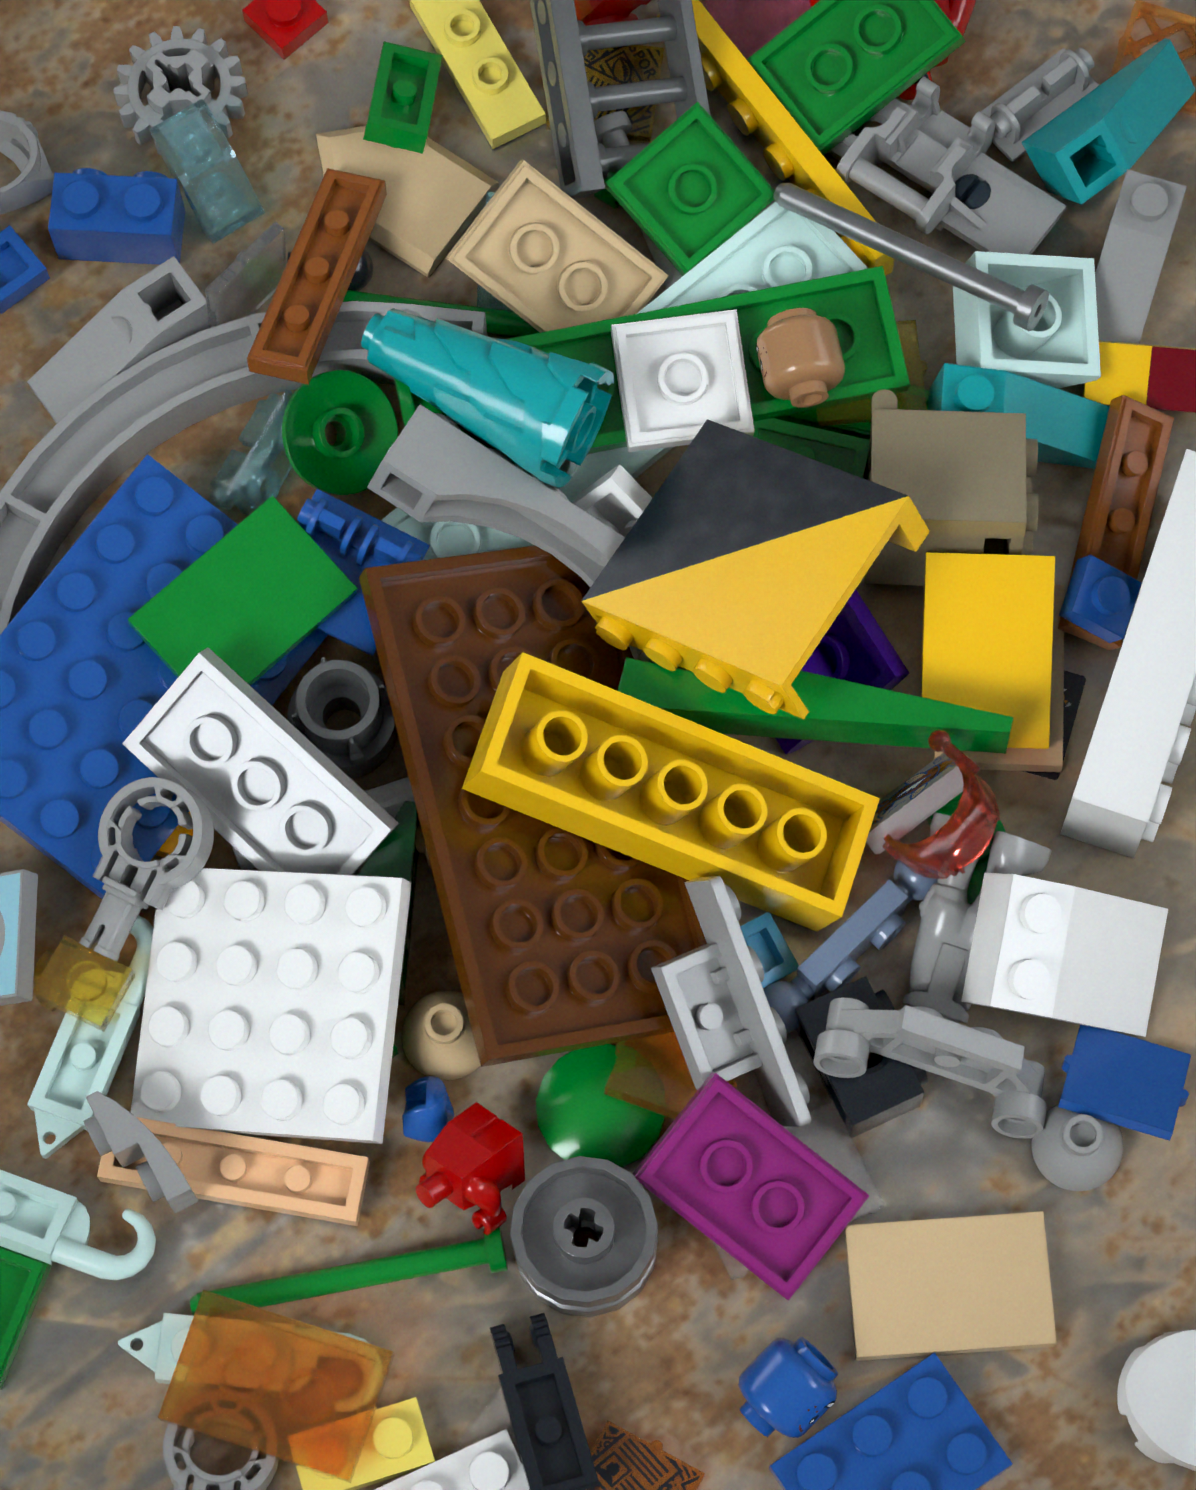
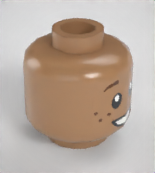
(800, 357)

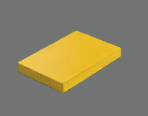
(991, 637)

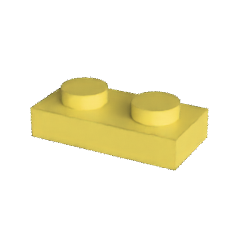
(392, 1448)

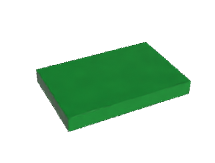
(852, 60)
(246, 597)

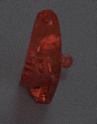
(966, 831)

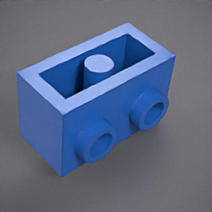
(116, 217)

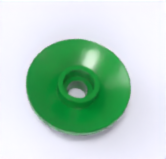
(363, 427)

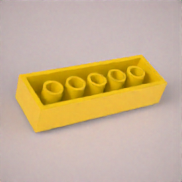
(671, 792)

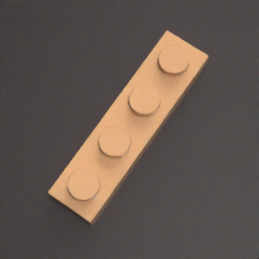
(256, 1172)

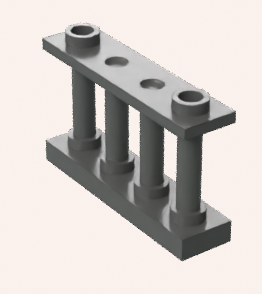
(575, 102)

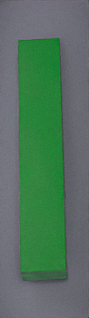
(836, 710)

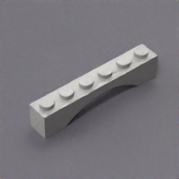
(449, 476)

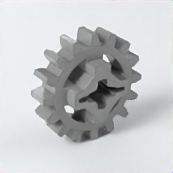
(179, 67)

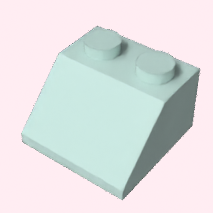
(1063, 343)

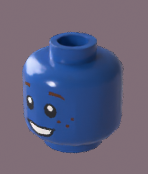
(787, 1387)

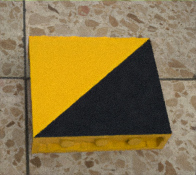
(746, 563)

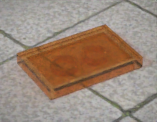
(276, 1386)

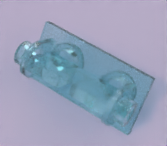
(255, 476)

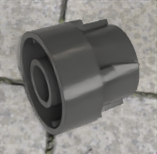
(338, 687)

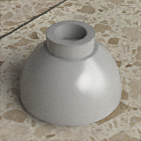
(1077, 1150)

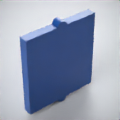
(1125, 1081)

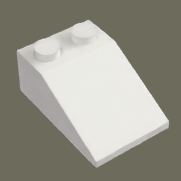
(1064, 953)

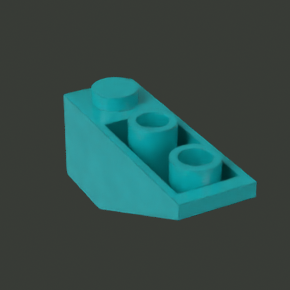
(1110, 125)

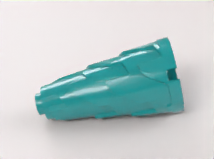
(499, 390)

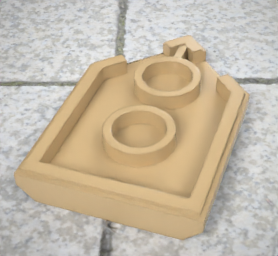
(427, 196)

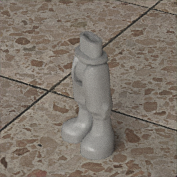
(949, 925)

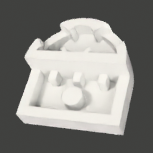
(1160, 1397)

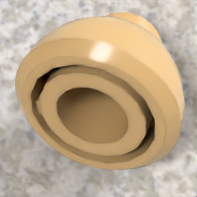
(440, 1036)

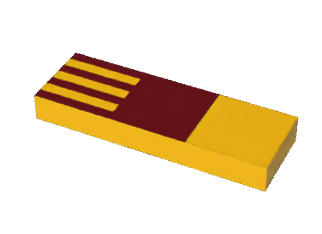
(1147, 373)

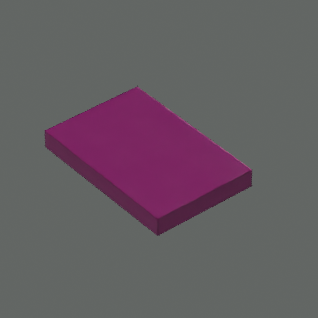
(750, 1185)

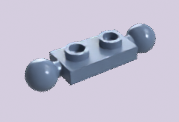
(834, 961)

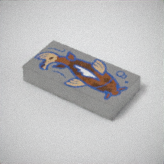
(915, 801)

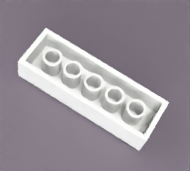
(1148, 695)

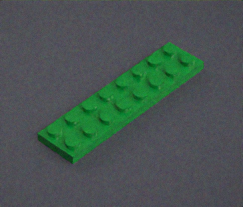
(852, 301)

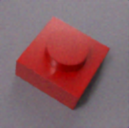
(285, 23)

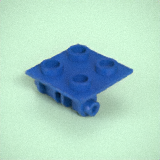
(355, 543)

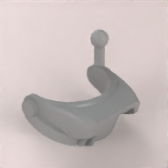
(21, 144)

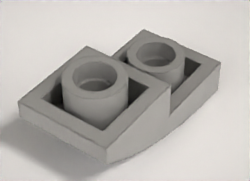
(129, 1139)

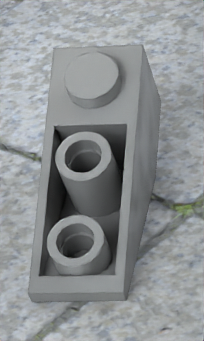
(134, 324)

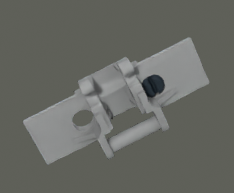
(969, 189)

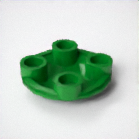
(585, 1121)

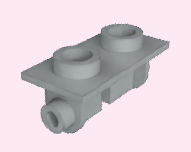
(1040, 99)

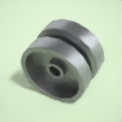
(576, 1198)

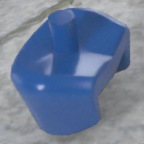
(426, 1109)

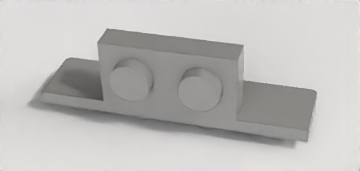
(723, 1010)

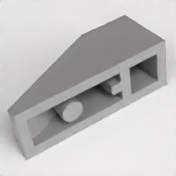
(1135, 254)

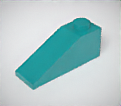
(1063, 423)

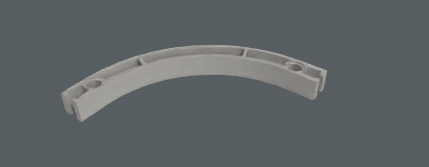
(143, 411)

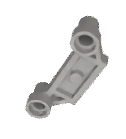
(941, 1047)

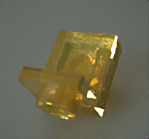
(81, 982)

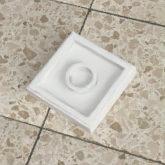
(679, 376)

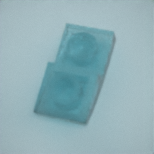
(207, 171)

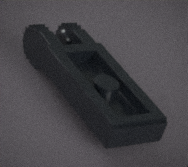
(544, 1414)

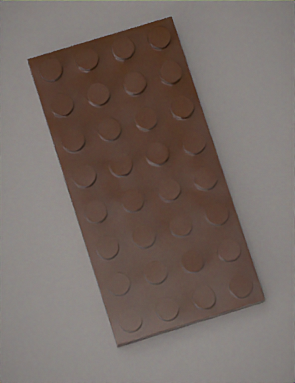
(539, 921)

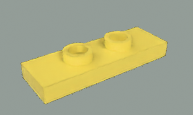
(481, 68)

